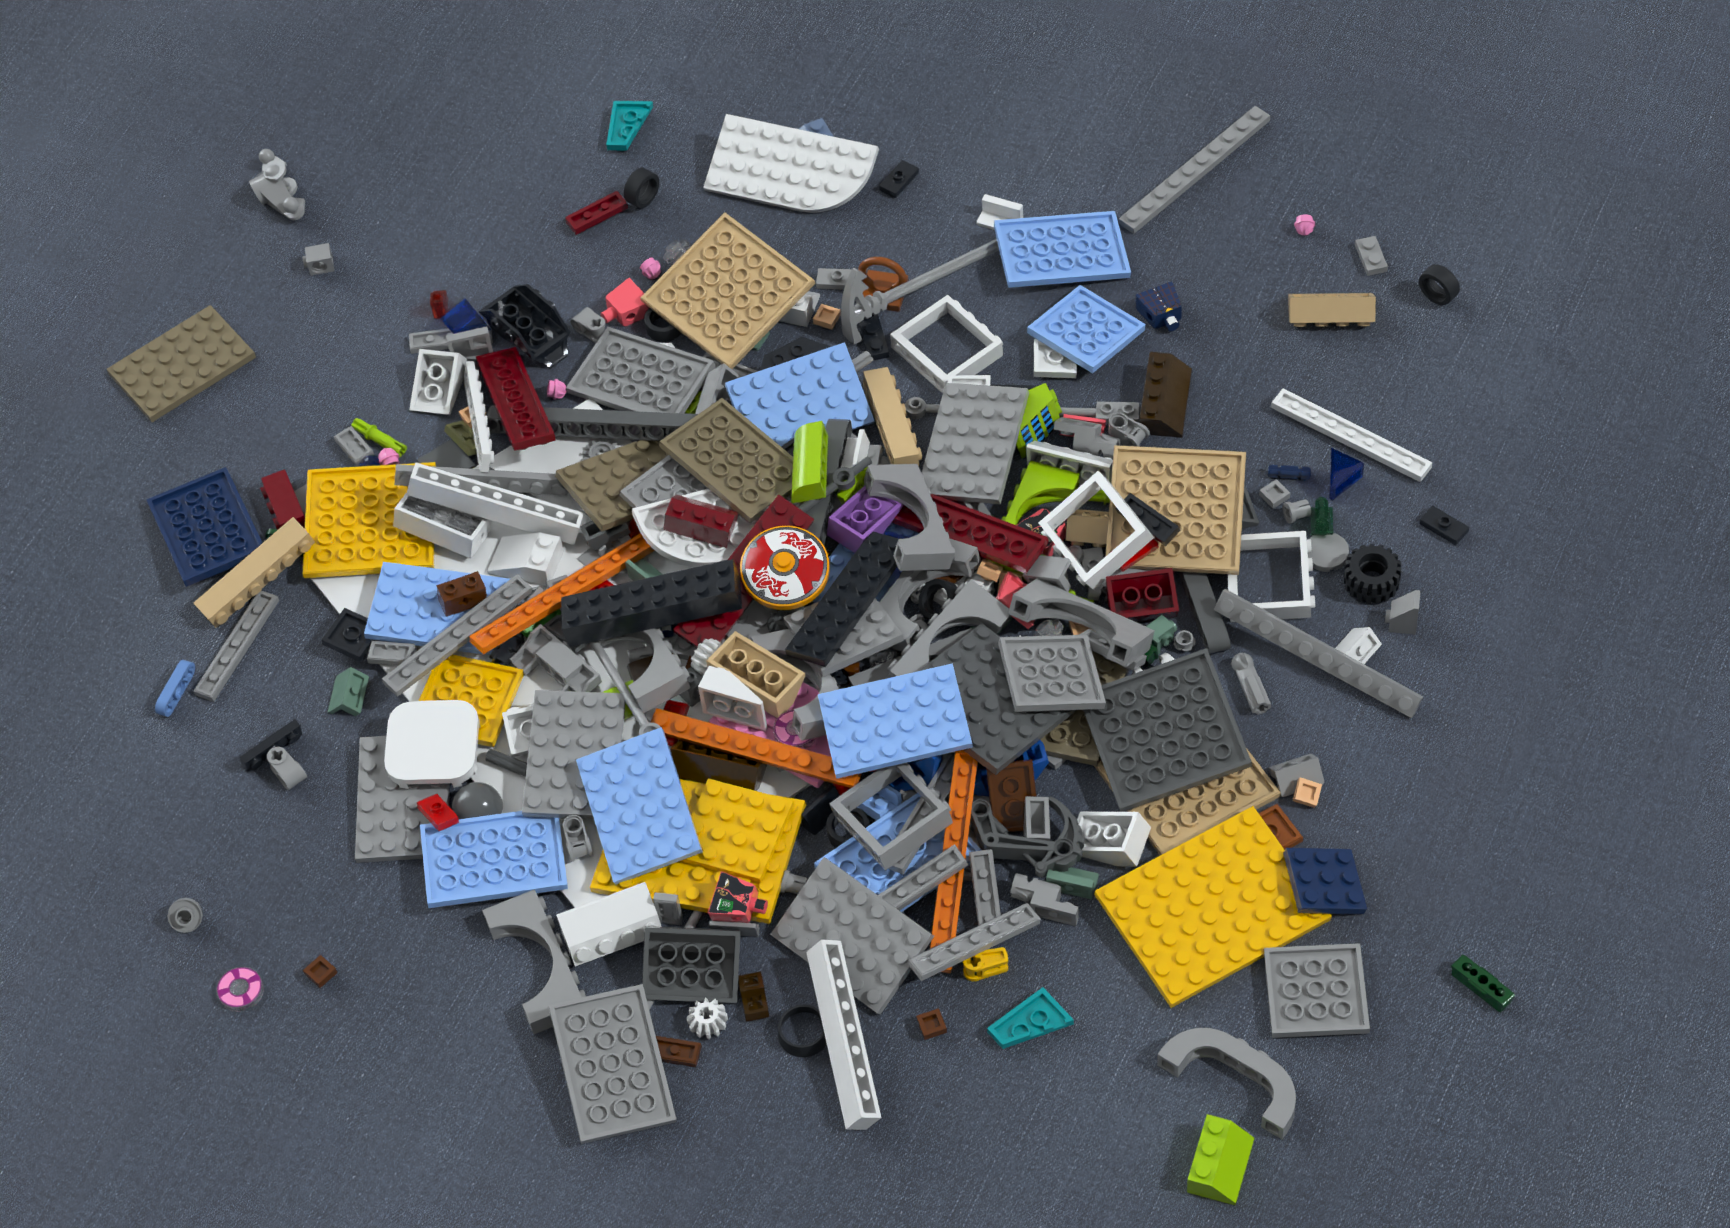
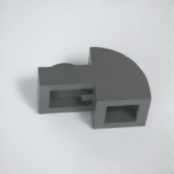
(597, 538)

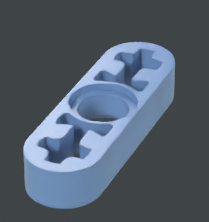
(175, 688)

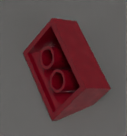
(700, 520)
(1143, 595)

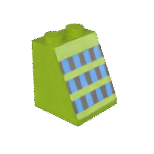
(1039, 417)

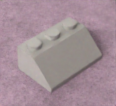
(715, 388)

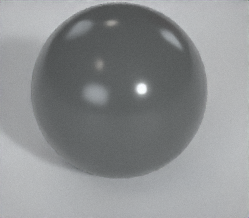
(477, 800)

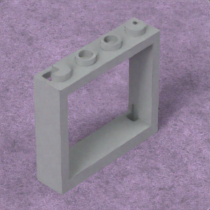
(907, 841)

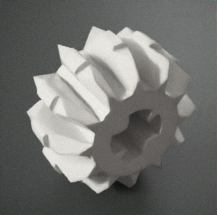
(702, 654)
(701, 1025)

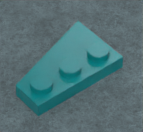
(626, 122)
(1030, 1019)

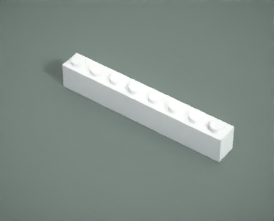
(494, 503)
(843, 1035)

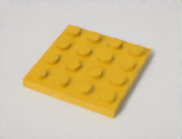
(481, 684)
(738, 829)

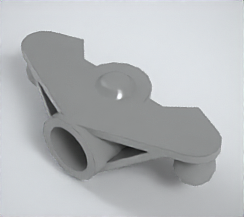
(274, 189)

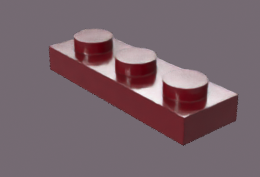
(596, 212)

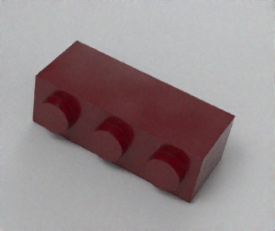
(282, 499)

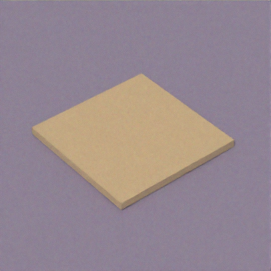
(727, 291)
(1192, 489)
(1204, 806)

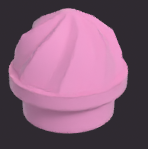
(1304, 224)
(651, 268)
(556, 389)
(388, 457)

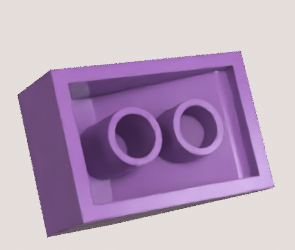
(860, 518)

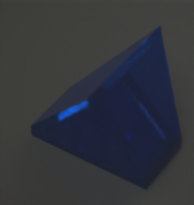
(463, 318)
(1343, 472)

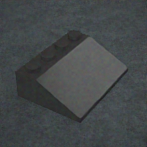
(691, 964)

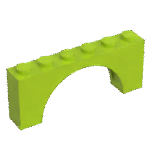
(1038, 486)

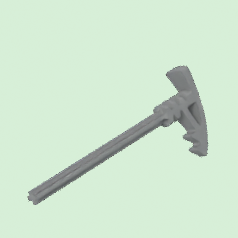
(869, 305)

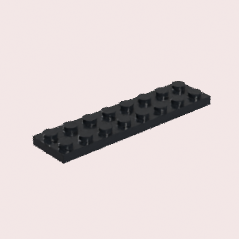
(845, 601)

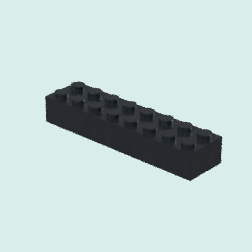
(651, 603)

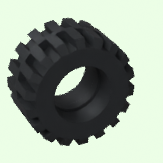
(1377, 560)

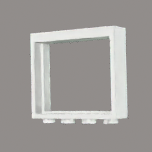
(902, 345)
(1120, 554)
(1285, 609)

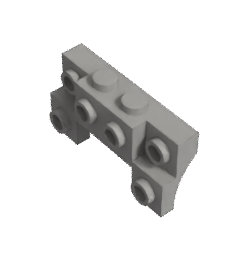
(557, 660)

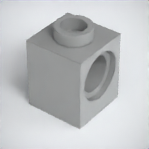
(318, 259)

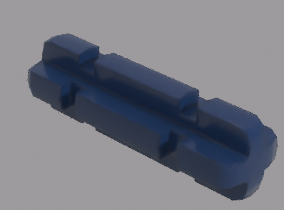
(1290, 472)

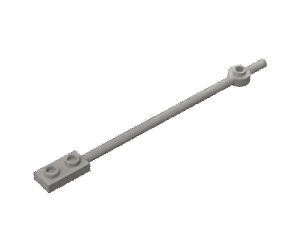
(917, 408)
(616, 678)

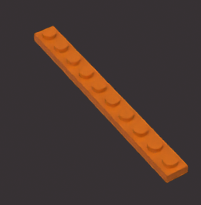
(550, 599)
(750, 747)
(957, 833)

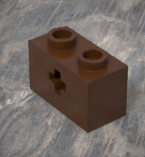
(461, 593)

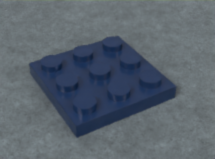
(1325, 881)

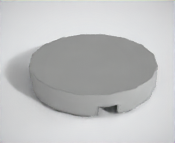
(1328, 552)

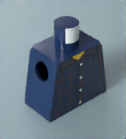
(1160, 306)

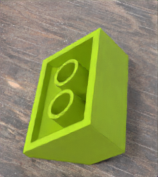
(1220, 1160)

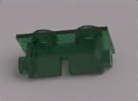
(1321, 518)

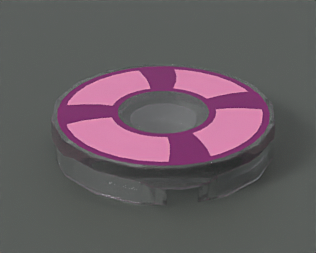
(786, 734)
(240, 988)

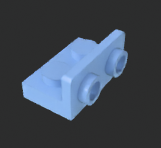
(881, 802)

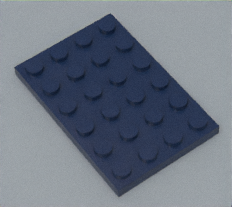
(205, 526)

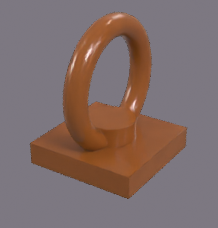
(883, 281)

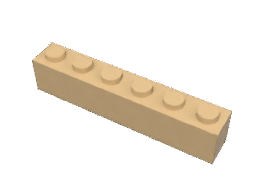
(891, 417)
(254, 572)

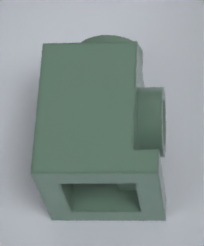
(1163, 632)

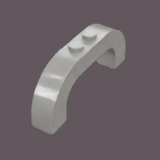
(1241, 1057)

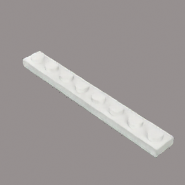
(478, 417)
(1351, 435)

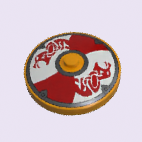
(784, 567)

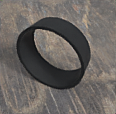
(801, 1050)

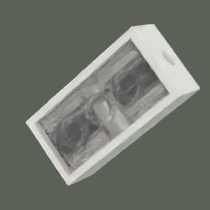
(441, 525)

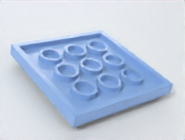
(1086, 328)

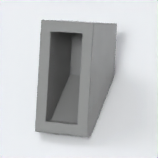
(1404, 613)
(1036, 818)

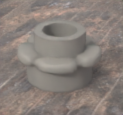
(1184, 636)

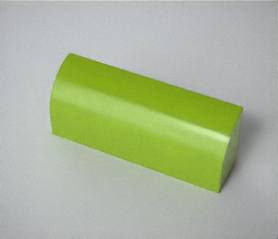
(809, 462)

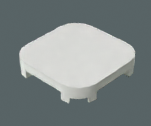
(432, 743)

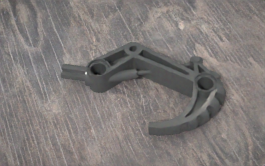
(995, 836)

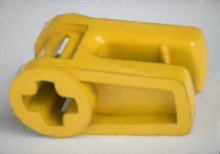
(987, 964)

